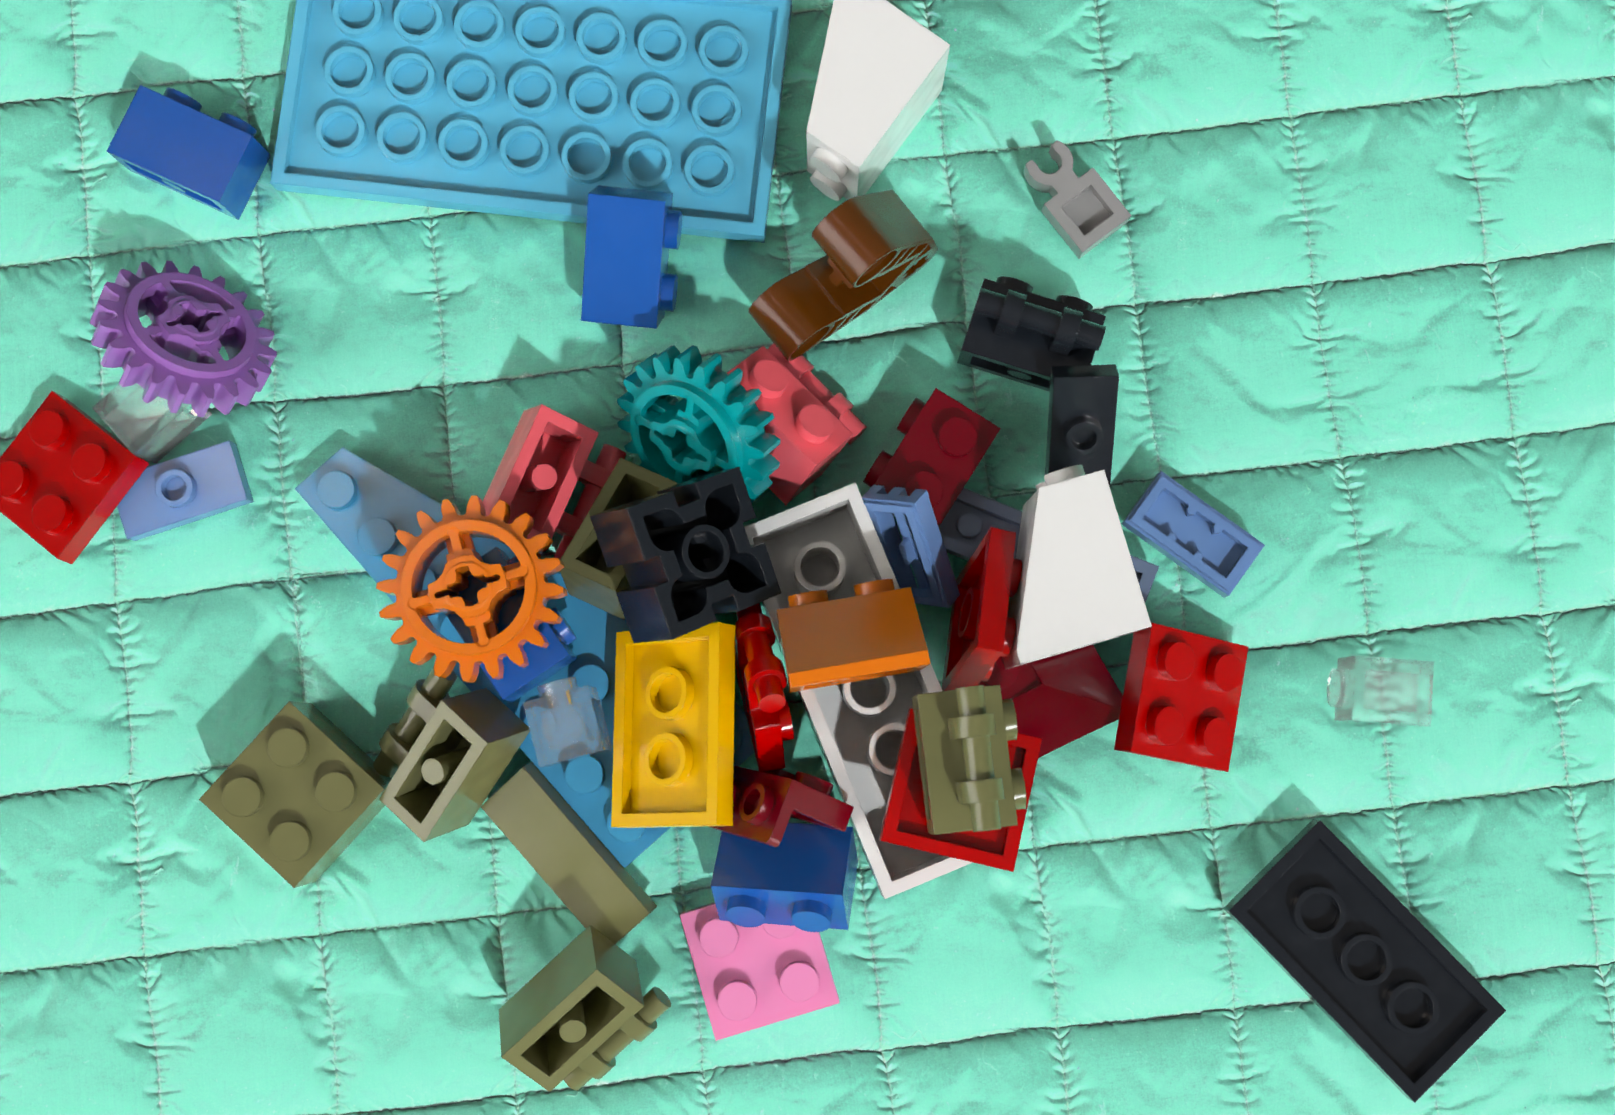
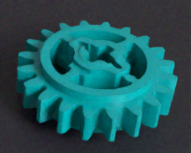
(704, 429)

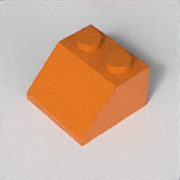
(851, 636)

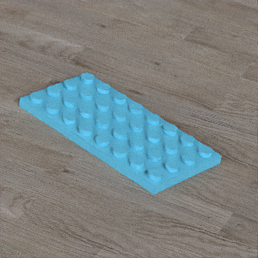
(537, 105)

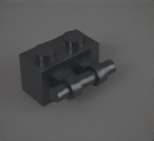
(1027, 333)

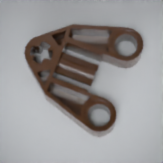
(870, 251)

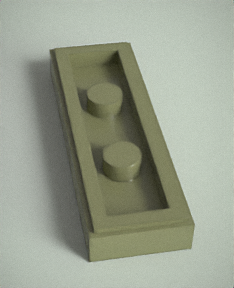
(568, 854)

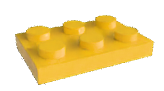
(674, 730)

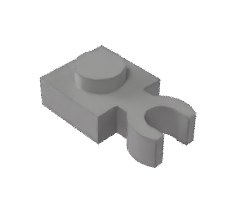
(1081, 207)

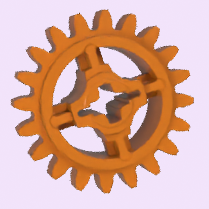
(456, 534)

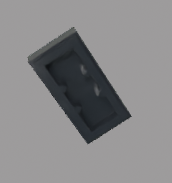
(1082, 418)

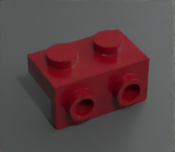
(937, 453)
(769, 799)

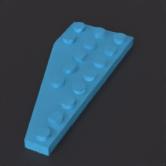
(367, 510)

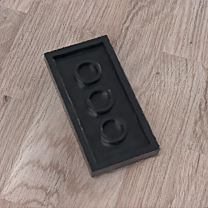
(1364, 960)

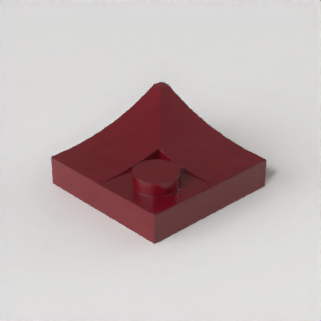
(1059, 696)

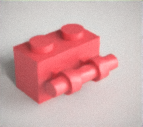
(807, 418)
(543, 469)

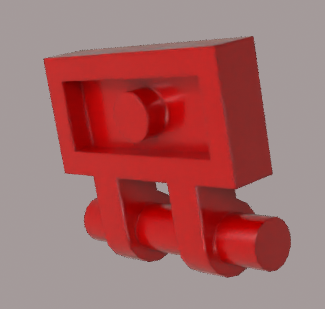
(761, 687)

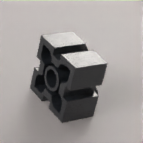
(686, 555)

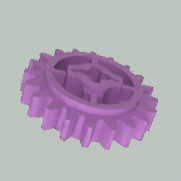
(181, 347)

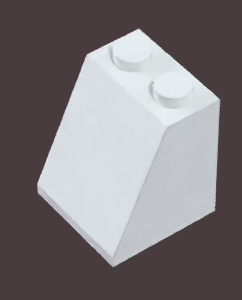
(869, 93)
(1075, 570)

